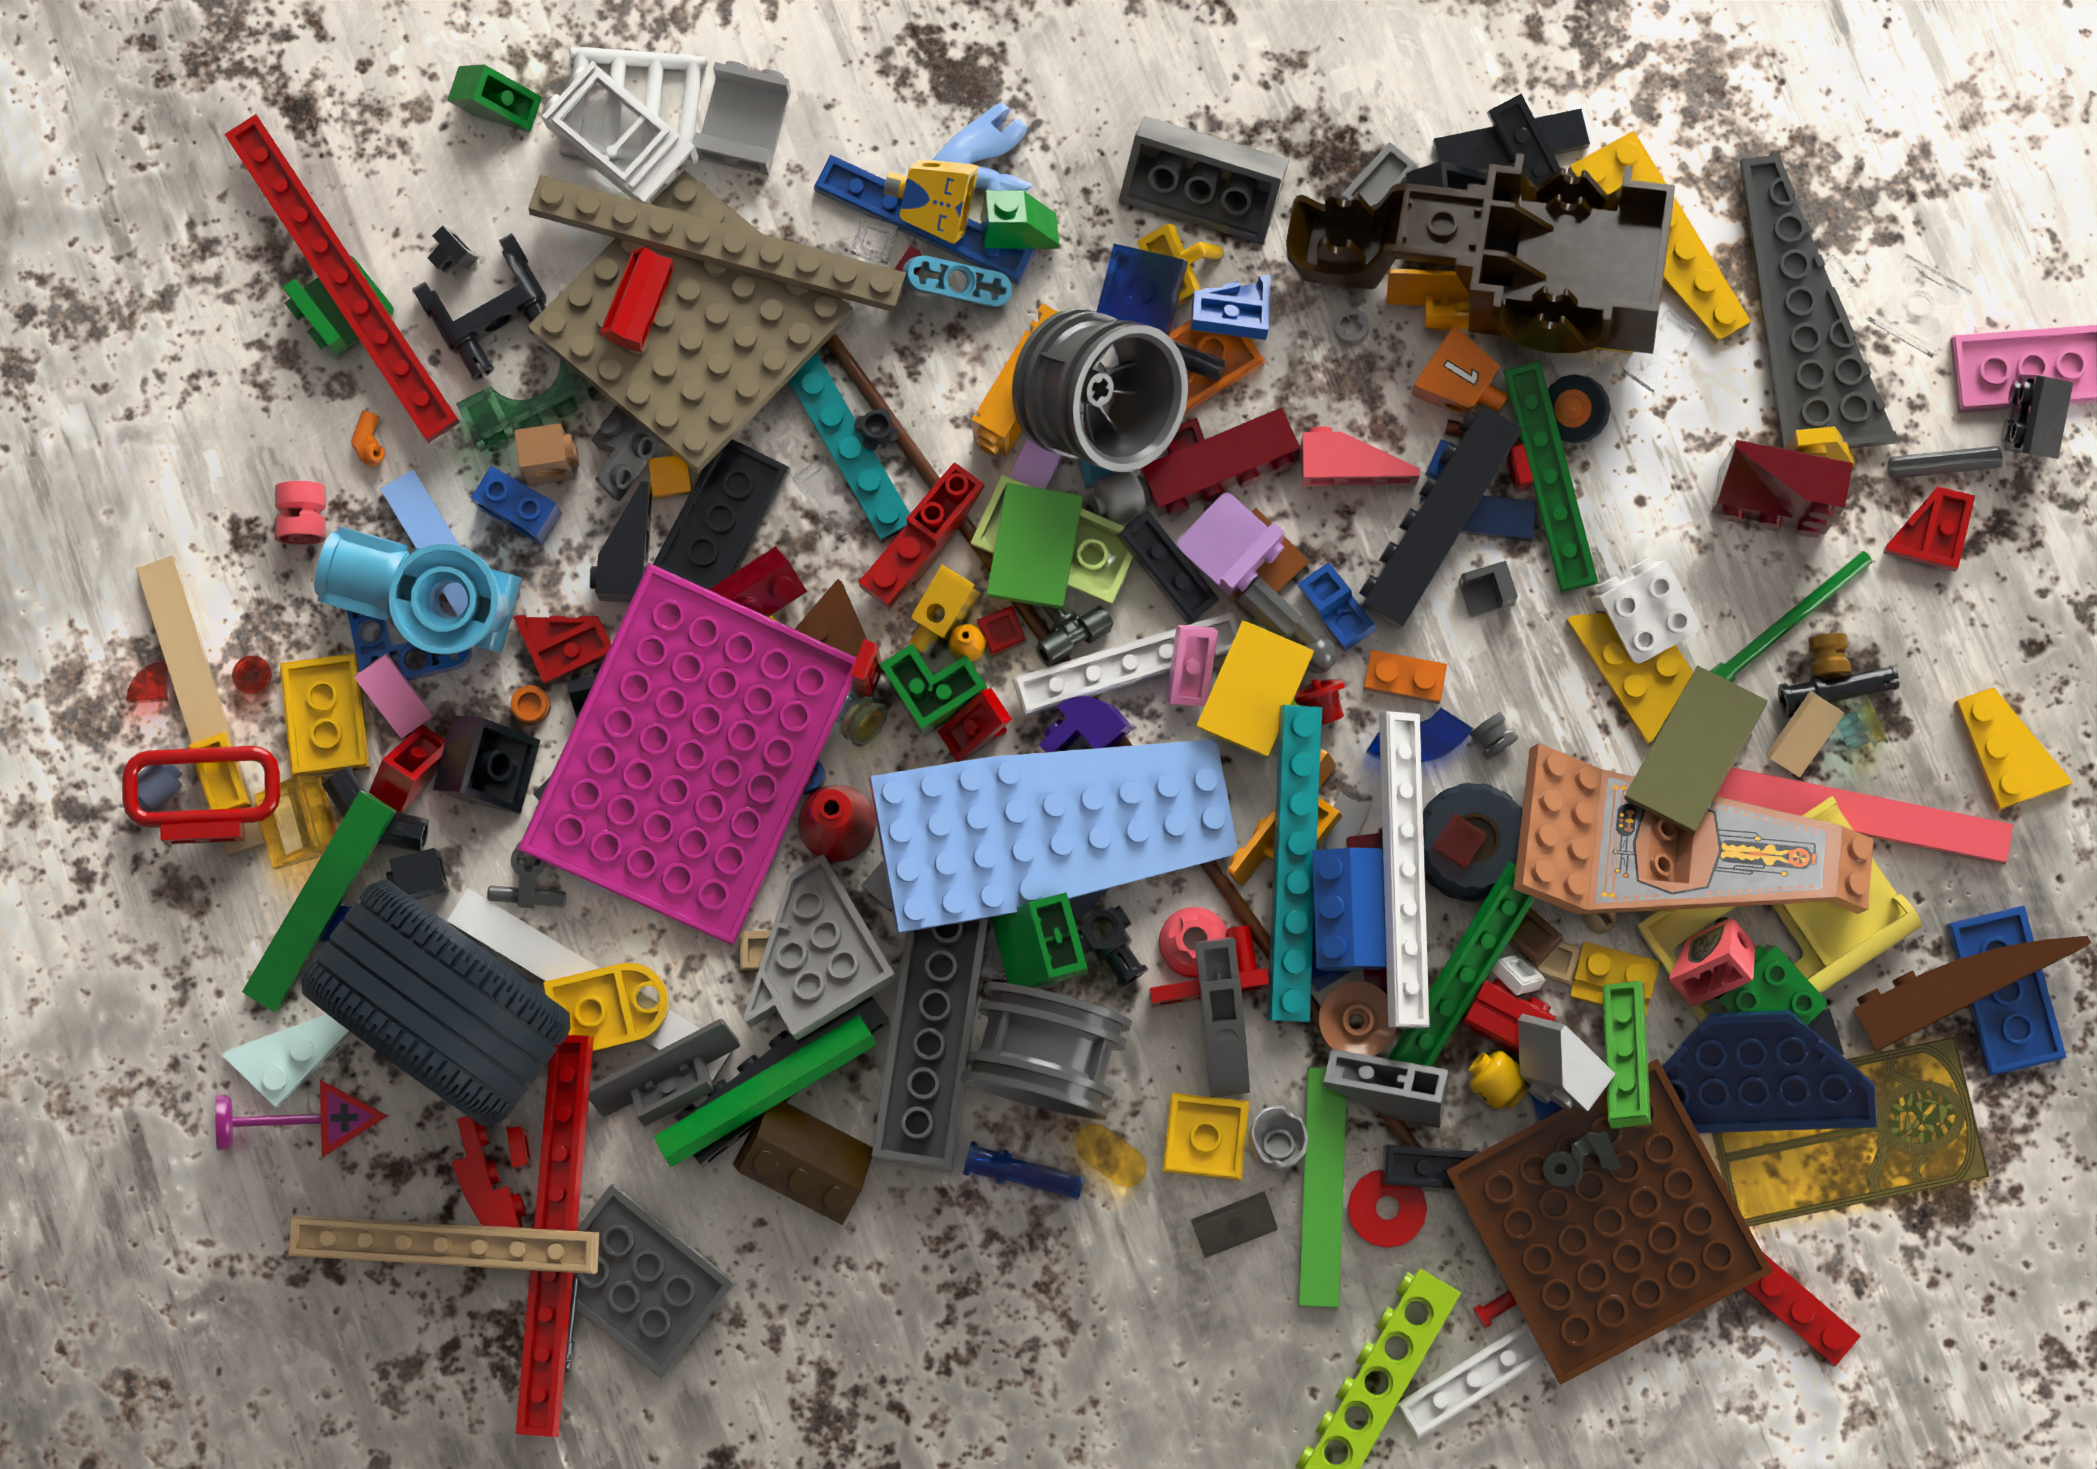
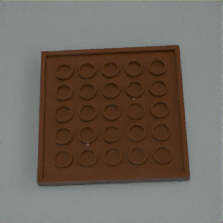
(1621, 1246)

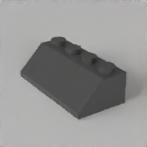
(1203, 179)

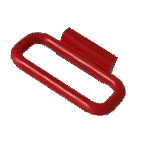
(201, 825)

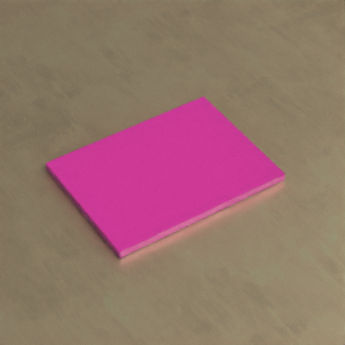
(689, 754)

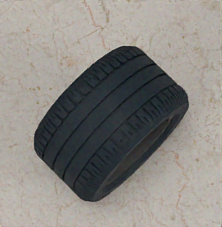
(435, 1003)

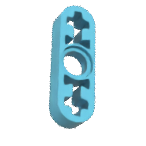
(985, 276)

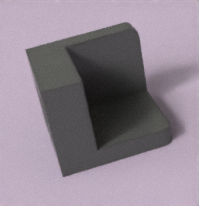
(1488, 589)

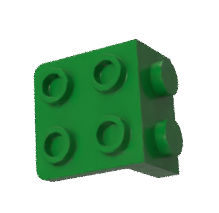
(323, 314)
(1774, 987)

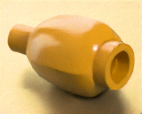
(966, 641)

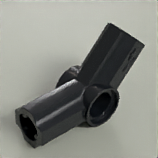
(403, 830)

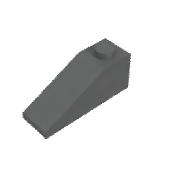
(1390, 1086)

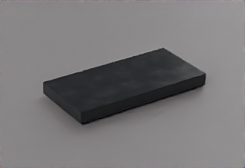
(722, 515)

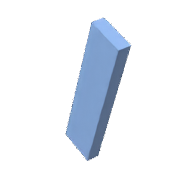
(423, 524)

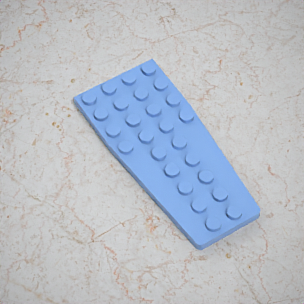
(1036, 825)

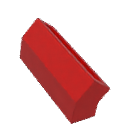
(637, 299)

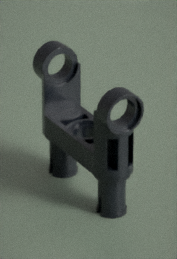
(465, 332)

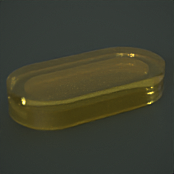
(1110, 1155)

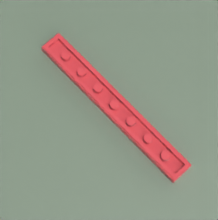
(1876, 815)

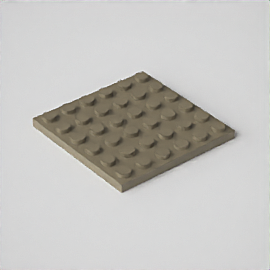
(713, 348)

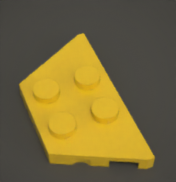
(1642, 689)

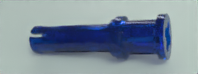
(1004, 1168)

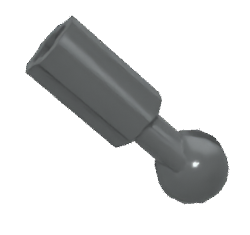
(1284, 621)

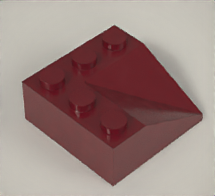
(1781, 488)

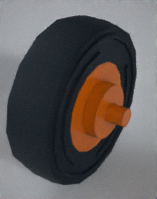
(1579, 407)

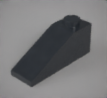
(625, 551)

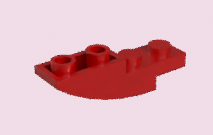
(924, 536)
(478, 1180)

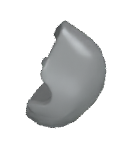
(1278, 1138)

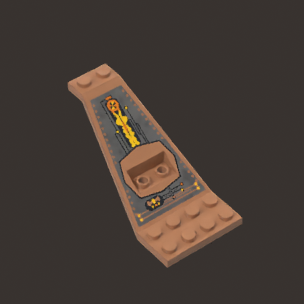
(1602, 854)

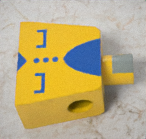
(935, 196)

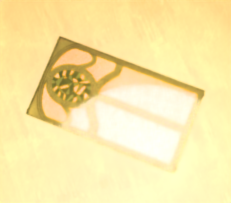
(1920, 1144)

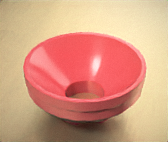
(1171, 943)

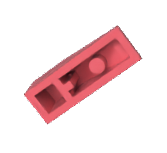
(1343, 460)

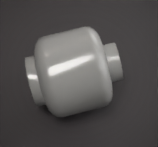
(1120, 496)

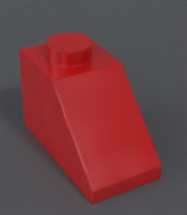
(408, 769)

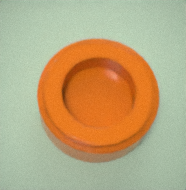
(530, 705)

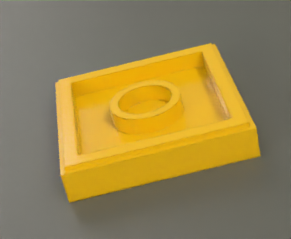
(1205, 1136)

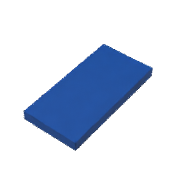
(2017, 1023)

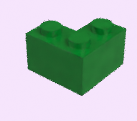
(929, 697)

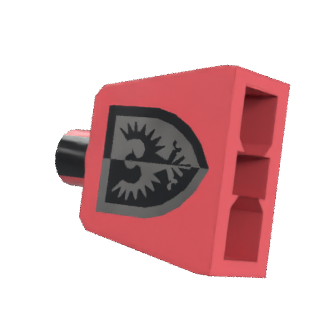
(1714, 962)

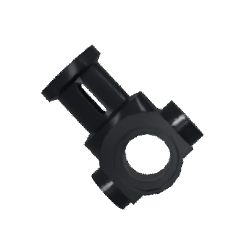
(1115, 945)

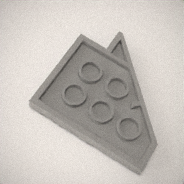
(816, 955)

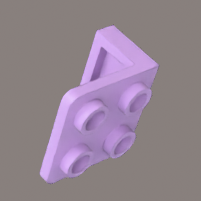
(1231, 544)

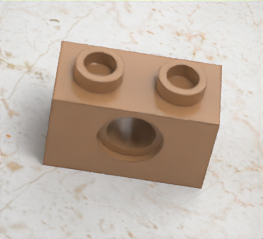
(546, 454)

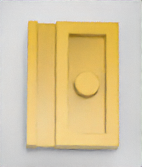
(1607, 966)

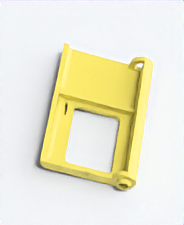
(1829, 936)

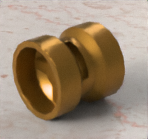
(1829, 655)

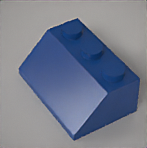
(1349, 909)

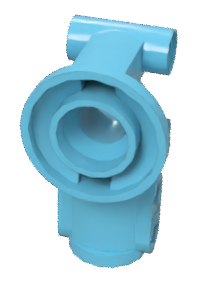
(385, 580)

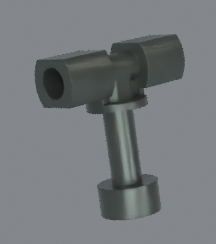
(1071, 630)

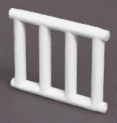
(657, 63)

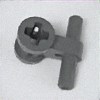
(526, 894)

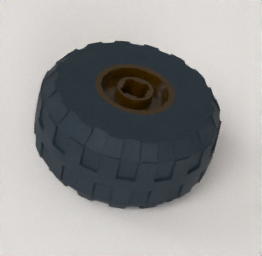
(1493, 814)

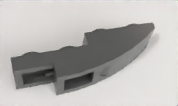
(1222, 1017)

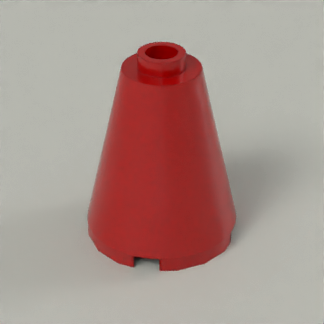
(837, 835)

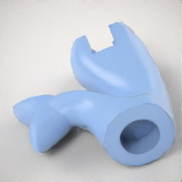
(983, 141)

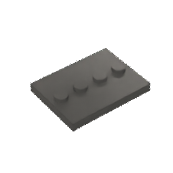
(648, 1284)

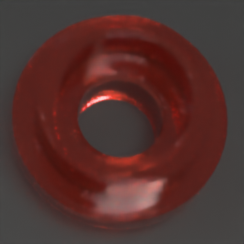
(249, 663)

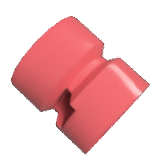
(302, 500)

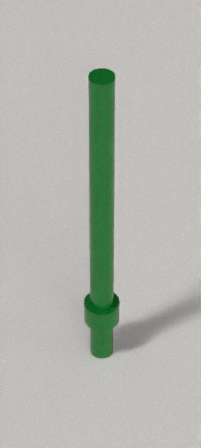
(1792, 617)

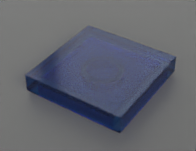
(1142, 287)

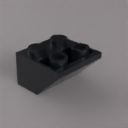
(2037, 415)

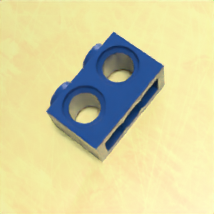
(516, 505)

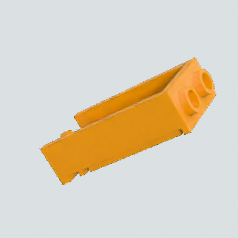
(996, 421)

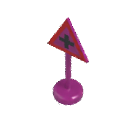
(340, 1119)

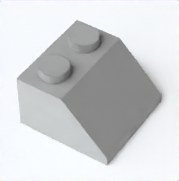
(1559, 1064)

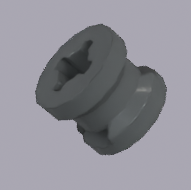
(1491, 732)

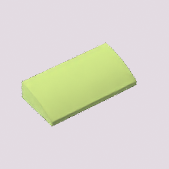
(1098, 559)

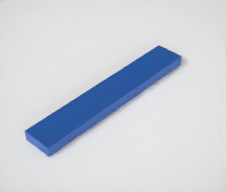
(866, 194)

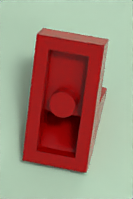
(975, 725)

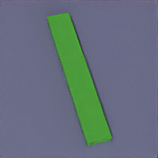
(1322, 1194)

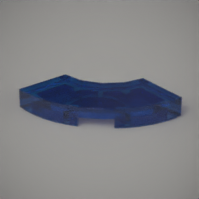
(1438, 736)

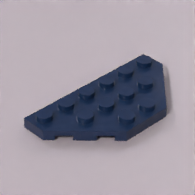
(1767, 1076)

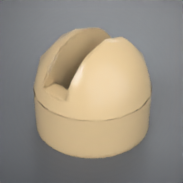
(1597, 925)

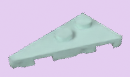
(288, 1057)

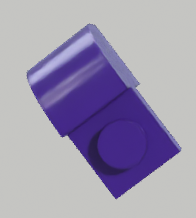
(1086, 716)

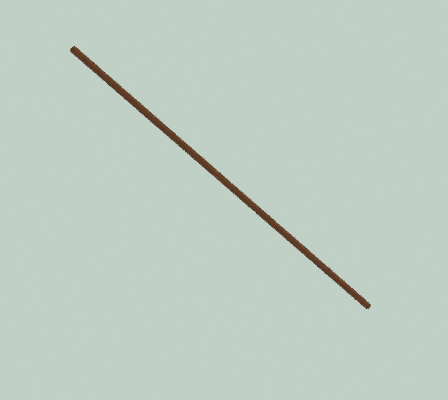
(1041, 631)

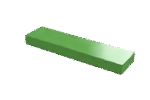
(1626, 1054)

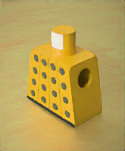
(945, 591)

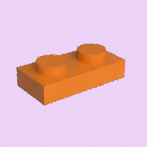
(1405, 676)

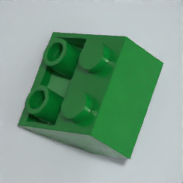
(1040, 943)

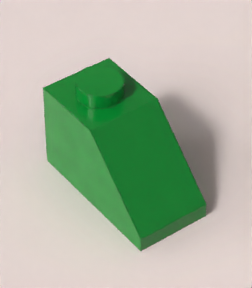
(494, 97)
(1017, 221)

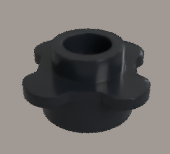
(876, 418)

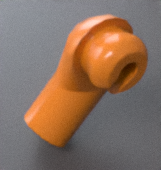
(364, 442)

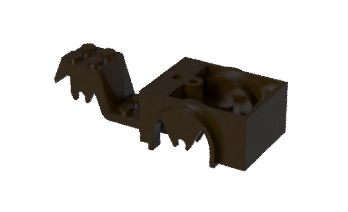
(1540, 263)

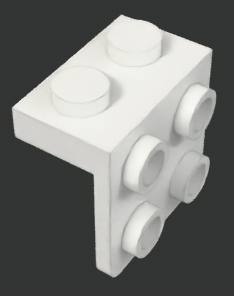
(1647, 609)

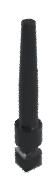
(570, 1343)

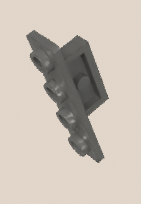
(629, 449)
(667, 1077)

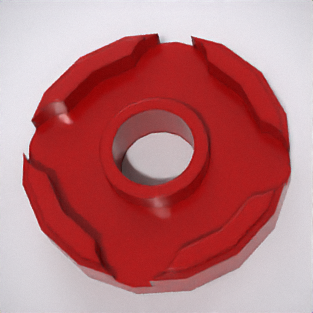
(1371, 1226)

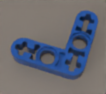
(370, 651)

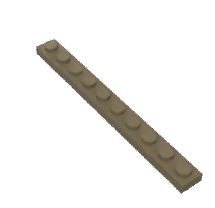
(717, 243)

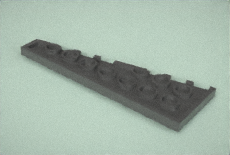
(1807, 334)

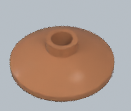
(1359, 1000)

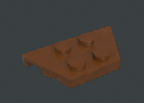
(834, 621)

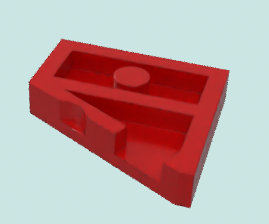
(1935, 530)
(563, 643)

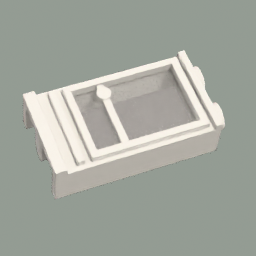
(617, 133)

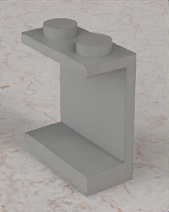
(743, 117)

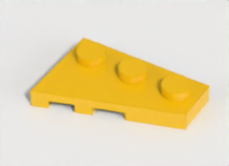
(1821, 442)
(2007, 751)

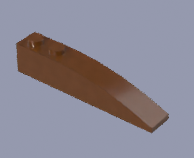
(1952, 987)

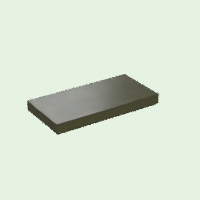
(1695, 750)

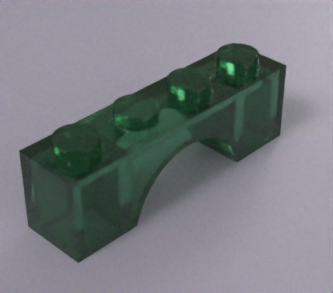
(495, 417)

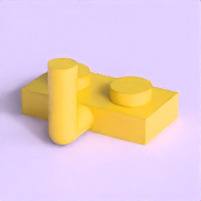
(1167, 242)

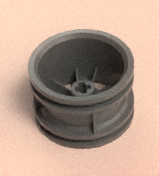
(1063, 378)
(1046, 1050)

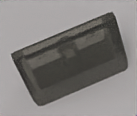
(1234, 1224)

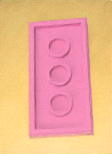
(1991, 361)

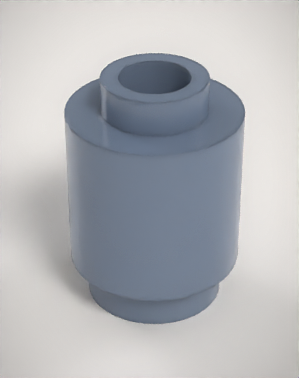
(157, 785)

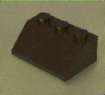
(805, 1160)

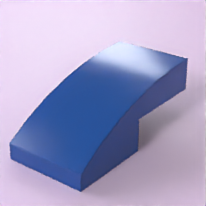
(1336, 606)

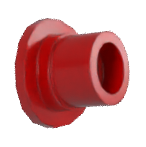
(1324, 695)

